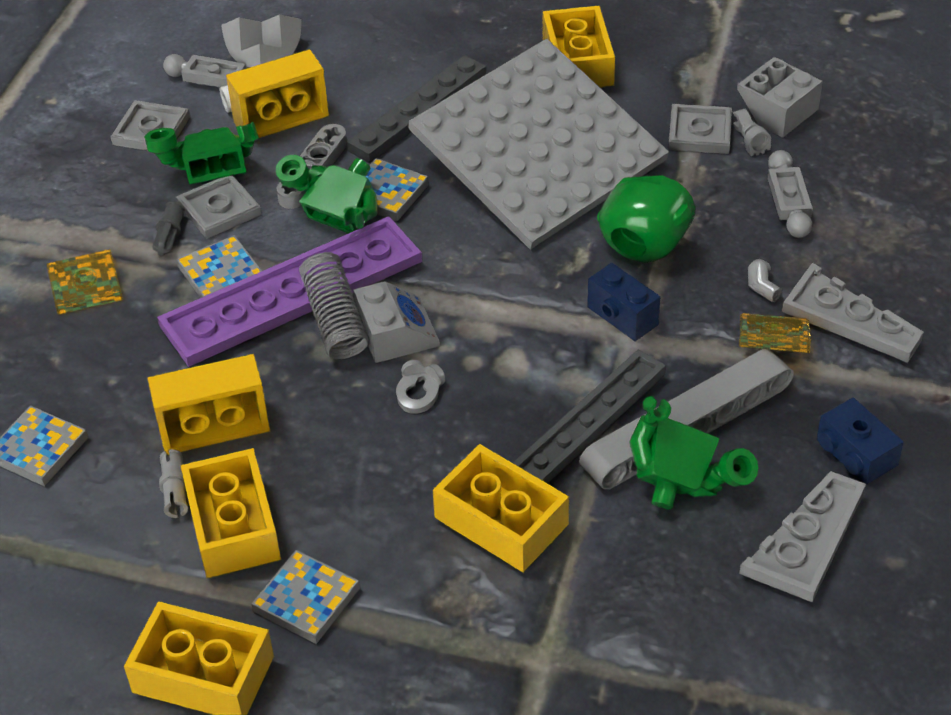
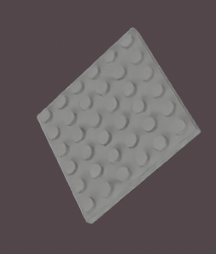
(537, 142)

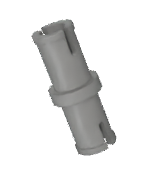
(172, 484)

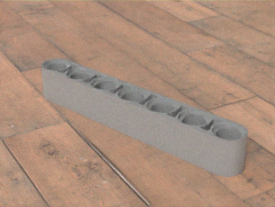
(701, 407)

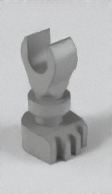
(755, 137)

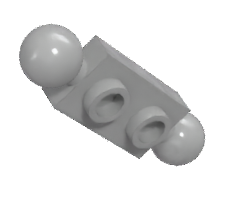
(201, 69)
(790, 194)

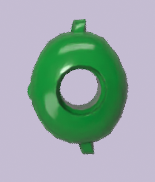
(646, 217)

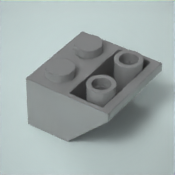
(780, 96)

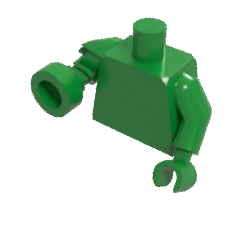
(206, 153)
(332, 194)
(679, 458)

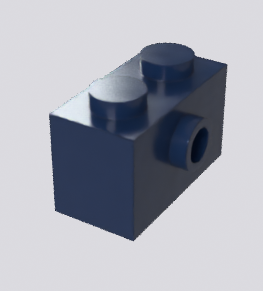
(623, 301)
(859, 440)

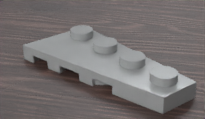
(838, 310)
(808, 539)

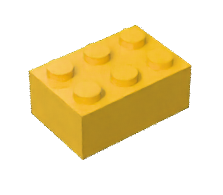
(582, 39)
(279, 93)
(209, 404)
(501, 507)
(230, 513)
(199, 661)

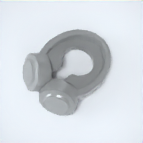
(414, 372)

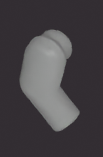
(759, 281)

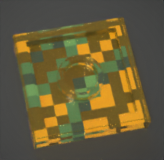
(84, 281)
(774, 333)

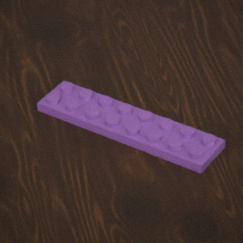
(280, 294)

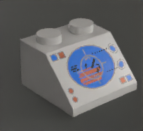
(394, 321)

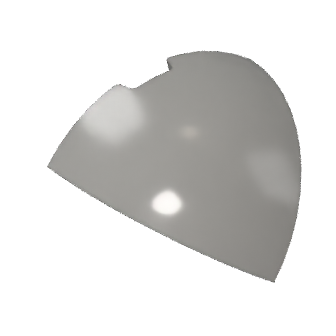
(263, 41)

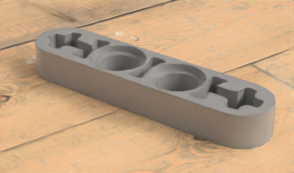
(319, 145)

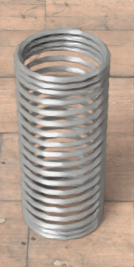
(325, 276)

